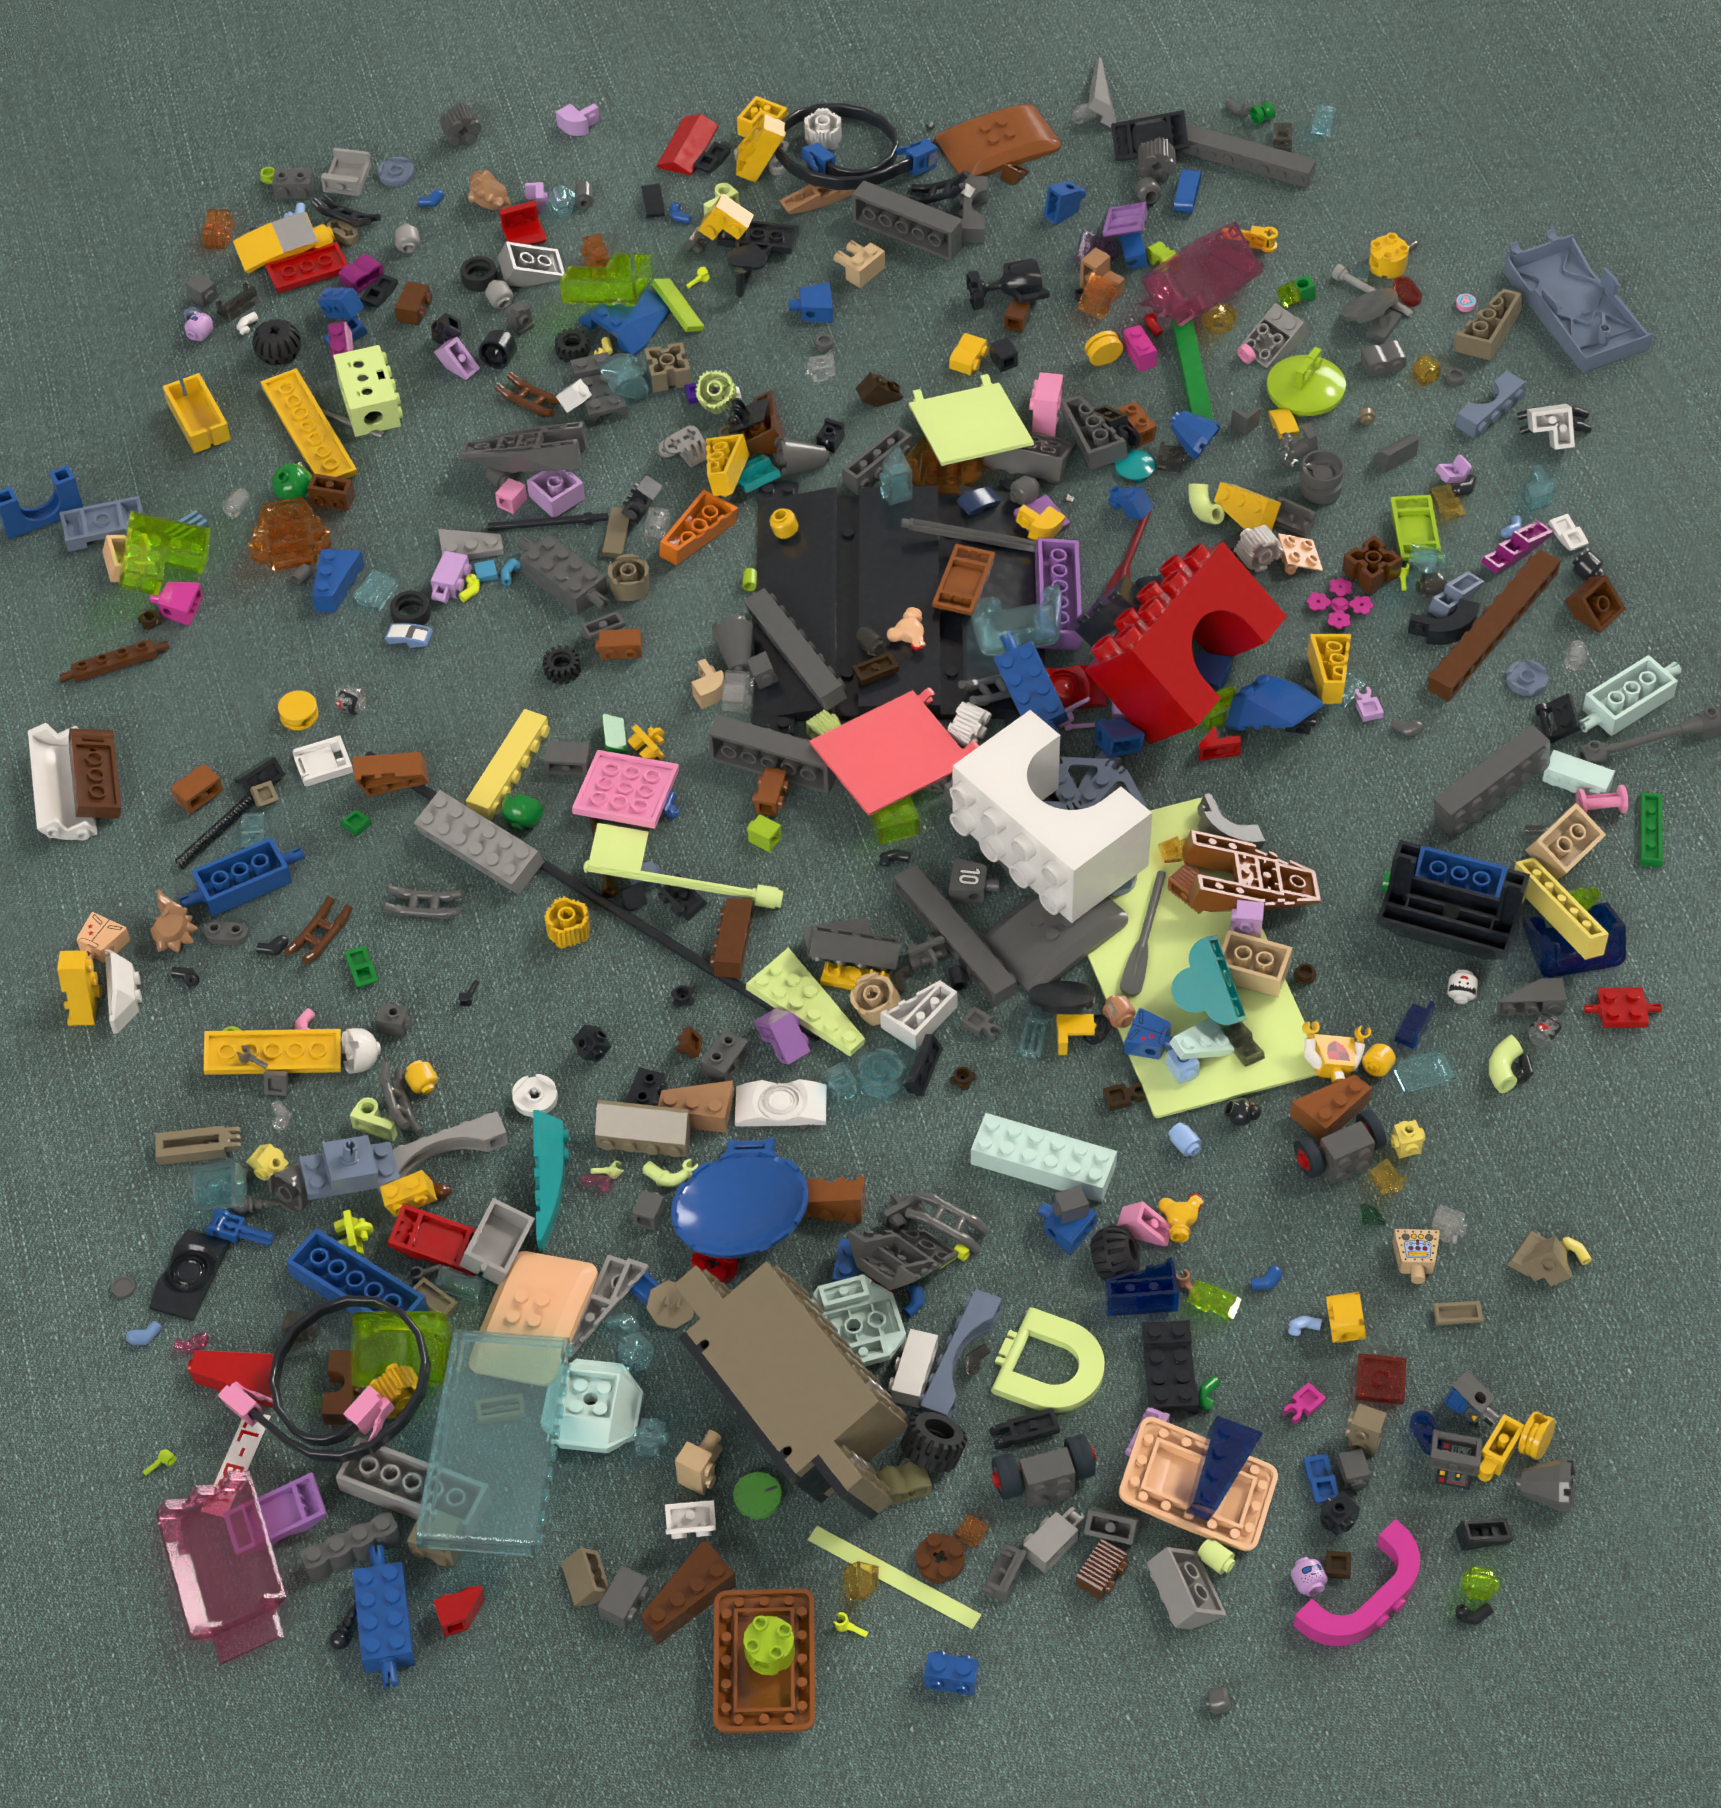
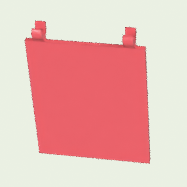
(890, 751)

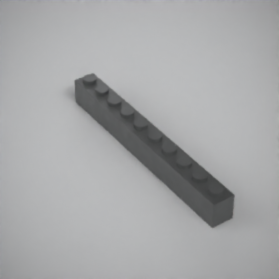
(1248, 155)

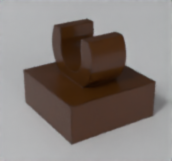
(690, 1042)

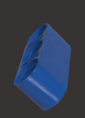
(1187, 191)

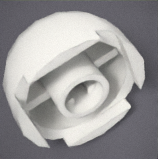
(360, 1050)

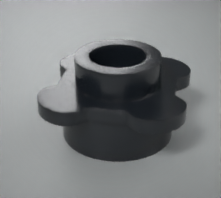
(682, 991)

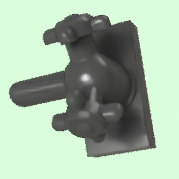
(1298, 448)

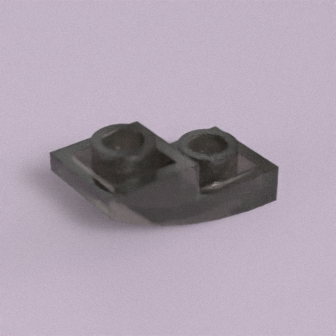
(1242, 1040)

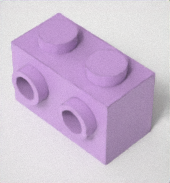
(1247, 918)

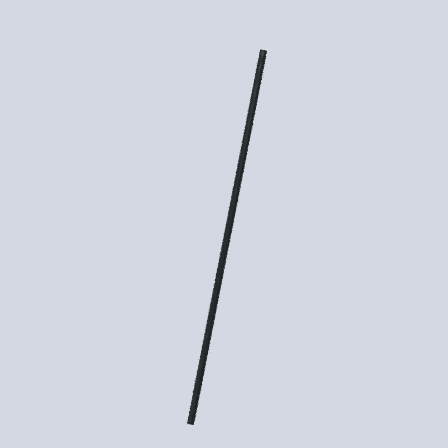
(636, 922)

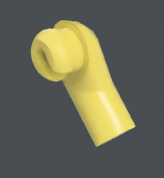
(606, 346)
(1578, 1248)

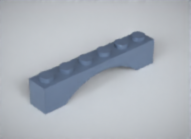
(979, 1317)

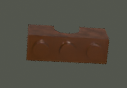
(338, 1402)

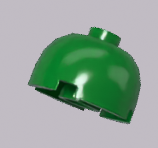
(291, 481)
(521, 811)

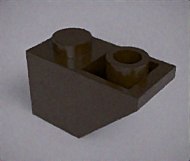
(878, 391)

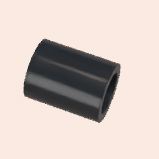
(957, 978)

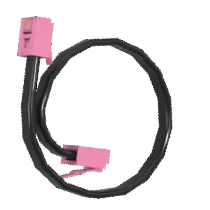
(365, 1412)

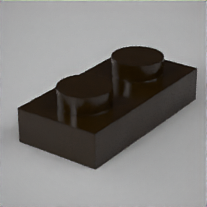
(875, 668)

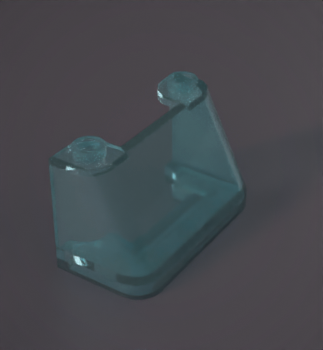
(1027, 623)

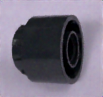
(495, 347)

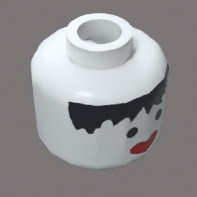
(1462, 986)

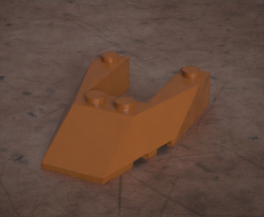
(1256, 876)

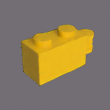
(1499, 1448)

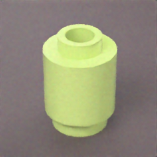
(1216, 1556)

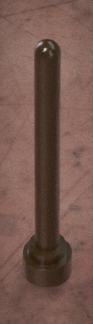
(608, 887)

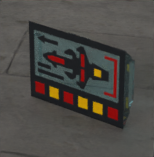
(1454, 1479)

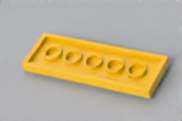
(282, 1049)

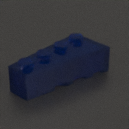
(1221, 1461)

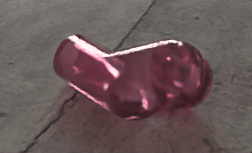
(197, 1342)

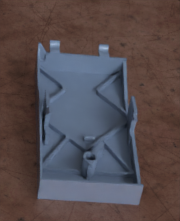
(1574, 303)

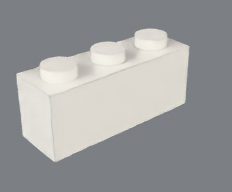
(913, 1367)

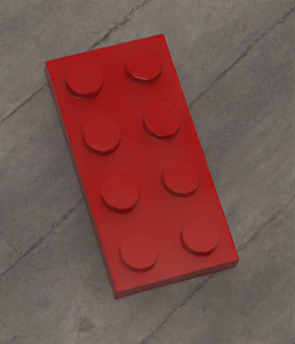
(306, 267)

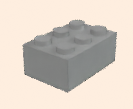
(496, 1241)

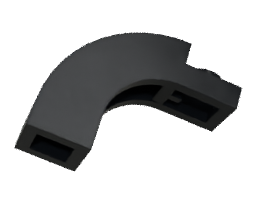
(1447, 629)

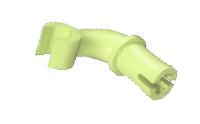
(665, 1178)

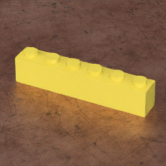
(508, 764)
(1563, 910)

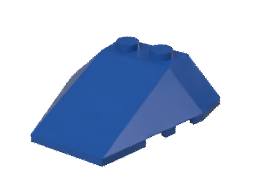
(629, 324)
(1271, 703)

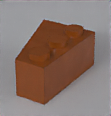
(389, 772)
(836, 1199)

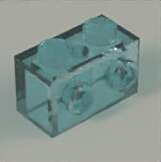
(1426, 558)

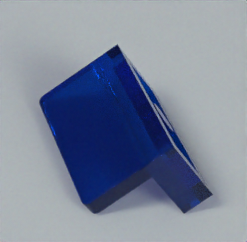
(1414, 1025)

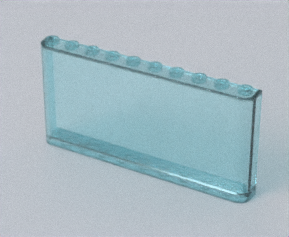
(494, 1443)

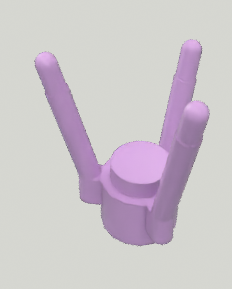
(1067, 725)

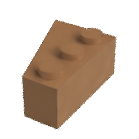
(707, 1104)

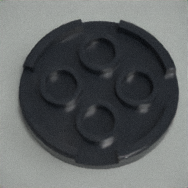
(1062, 997)

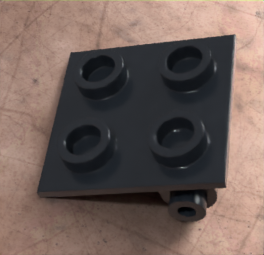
(746, 415)

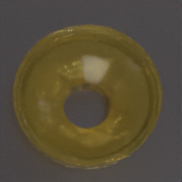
(1219, 314)

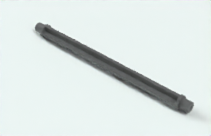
(969, 534)

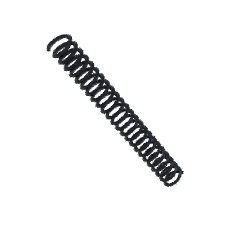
(212, 835)

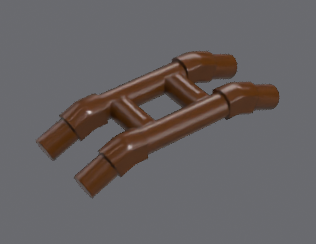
(527, 388)
(319, 920)

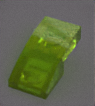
(1214, 1298)

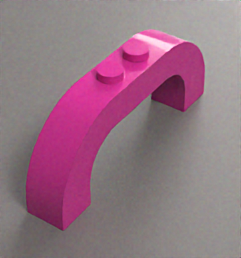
(1349, 1629)

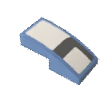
(408, 633)

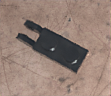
(1025, 1428)

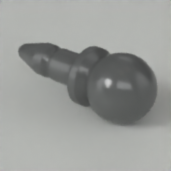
(257, 1204)

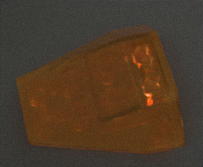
(928, 471)

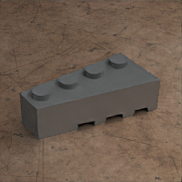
(1093, 436)

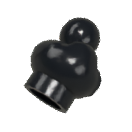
(1241, 1111)

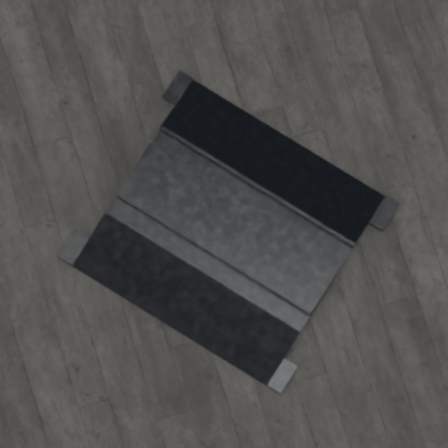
(862, 569)

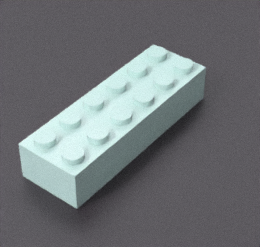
(1043, 1157)

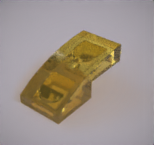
(1446, 502)

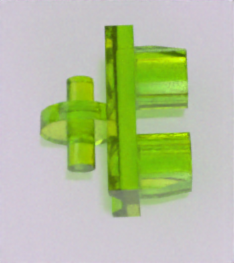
(1586, 897)

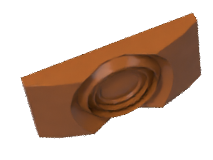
(964, 579)

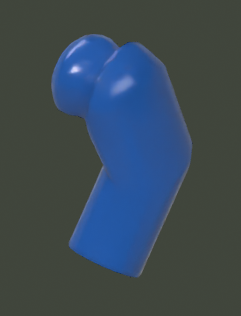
(433, 199)
(677, 215)
(1269, 1281)
(917, 1300)

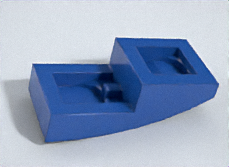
(1320, 1478)

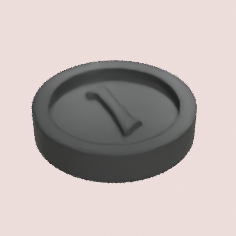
(123, 1287)

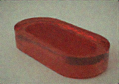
(1407, 291)

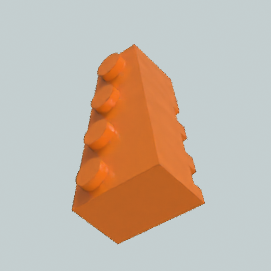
(697, 526)

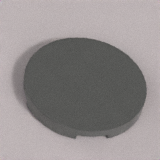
(1370, 305)

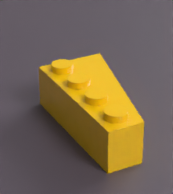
(725, 463)

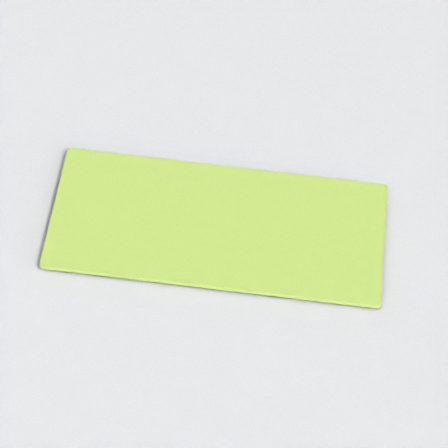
(1175, 929)

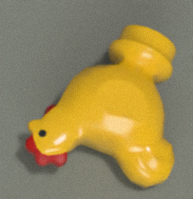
(1181, 1215)

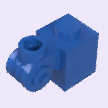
(1132, 500)

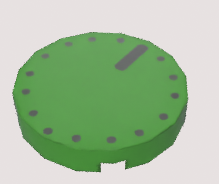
(757, 1495)

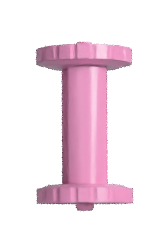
(1606, 800)

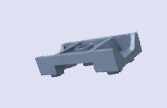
(97, 521)

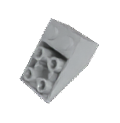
(1276, 336)

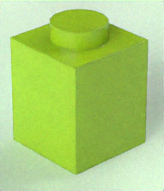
(764, 833)

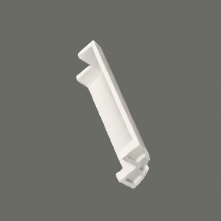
(54, 786)

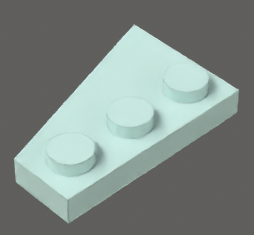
(1202, 1041)

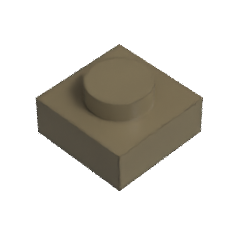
(264, 794)

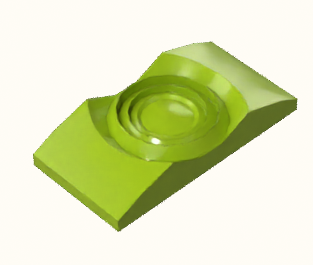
(1413, 523)

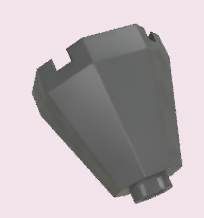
(1550, 1484)

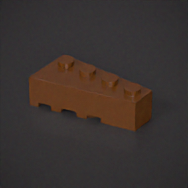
(687, 1593)

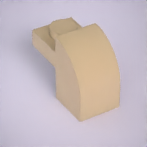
(709, 687)

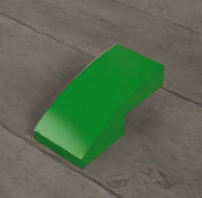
(361, 966)

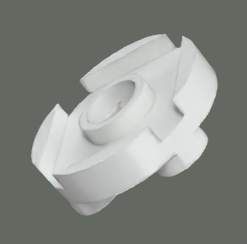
(525, 1086)

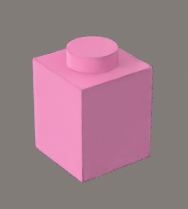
(511, 495)

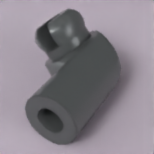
(1238, 110)

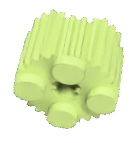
(720, 401)

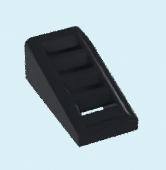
(1469, 1539)

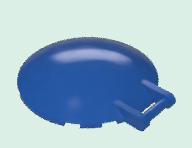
(740, 1201)

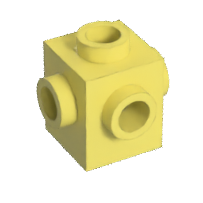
(1407, 1138)
(267, 1161)

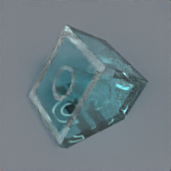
(896, 477)

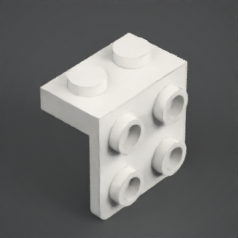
(690, 1517)

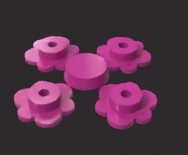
(1339, 604)

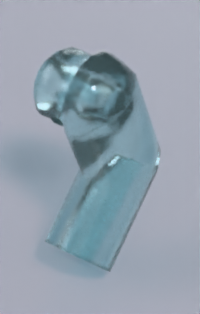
(623, 1321)

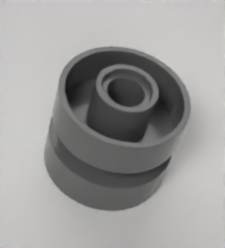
(1321, 477)

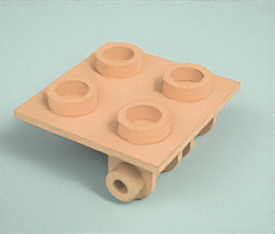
(1298, 553)

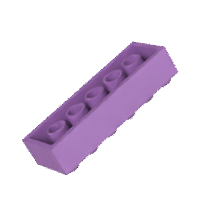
(1059, 564)

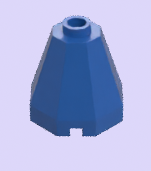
(1193, 432)

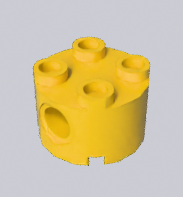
(1388, 256)
(1346, 1317)

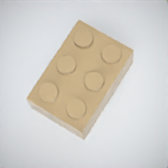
(1566, 841)
(1256, 962)

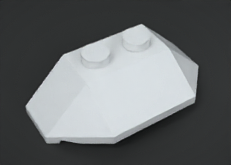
(121, 990)

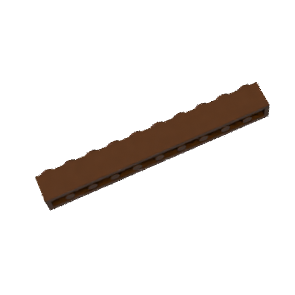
(1493, 625)

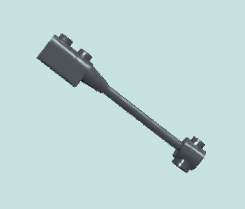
(1705, 724)

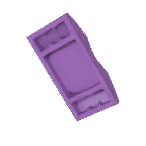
(1125, 219)
(292, 1508)

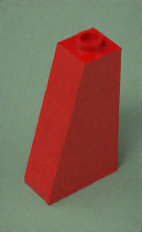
(220, 1369)

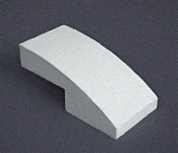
(1567, 533)

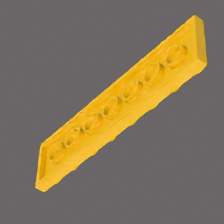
(308, 425)

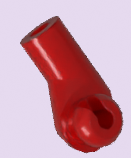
(1150, 321)

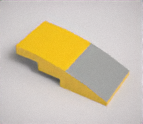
(275, 241)

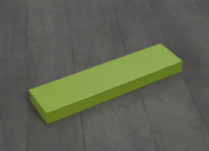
(678, 305)

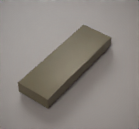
(616, 534)

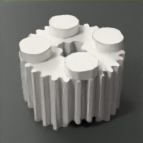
(823, 128)
(1258, 548)
(969, 724)

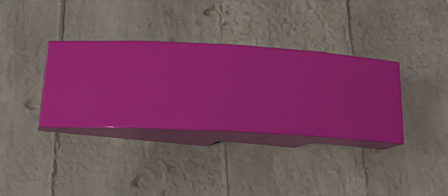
(1517, 547)

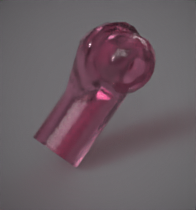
(597, 1179)

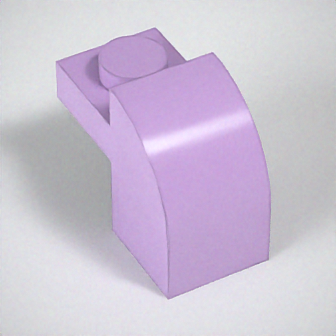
(577, 122)

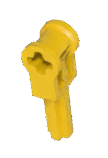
(1259, 237)

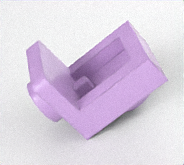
(536, 191)
(1454, 472)

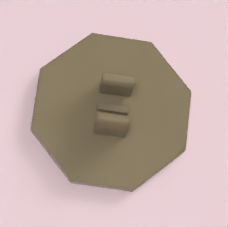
(668, 1306)

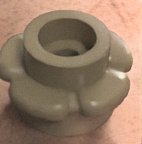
(1366, 416)

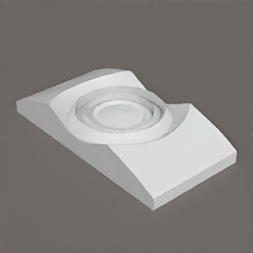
(781, 1103)

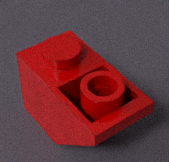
(459, 1609)

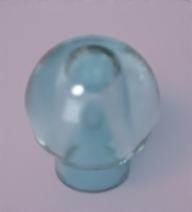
(562, 199)

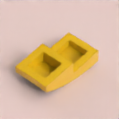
(1283, 422)

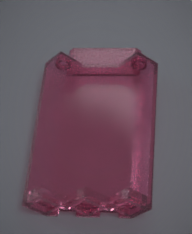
(223, 1566)

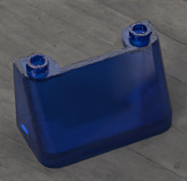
(1558, 957)

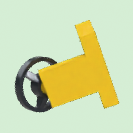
(1079, 1025)

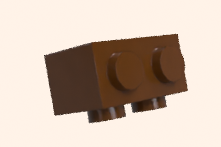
(331, 492)

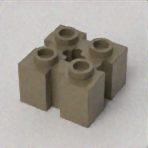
(667, 367)

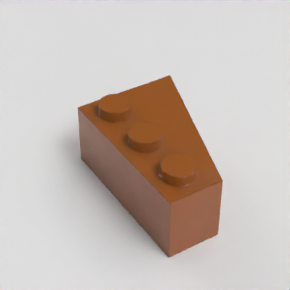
(1331, 1107)

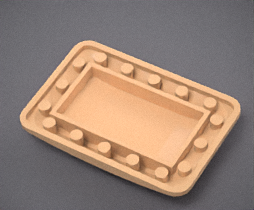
(541, 1296)
(1163, 1476)

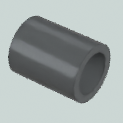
(301, 574)

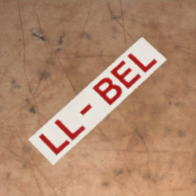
(242, 1448)

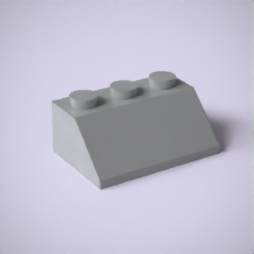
(1185, 1588)

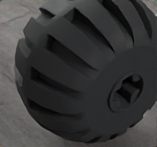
(276, 342)
(1114, 1252)

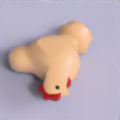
(909, 629)

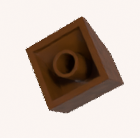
(1595, 603)

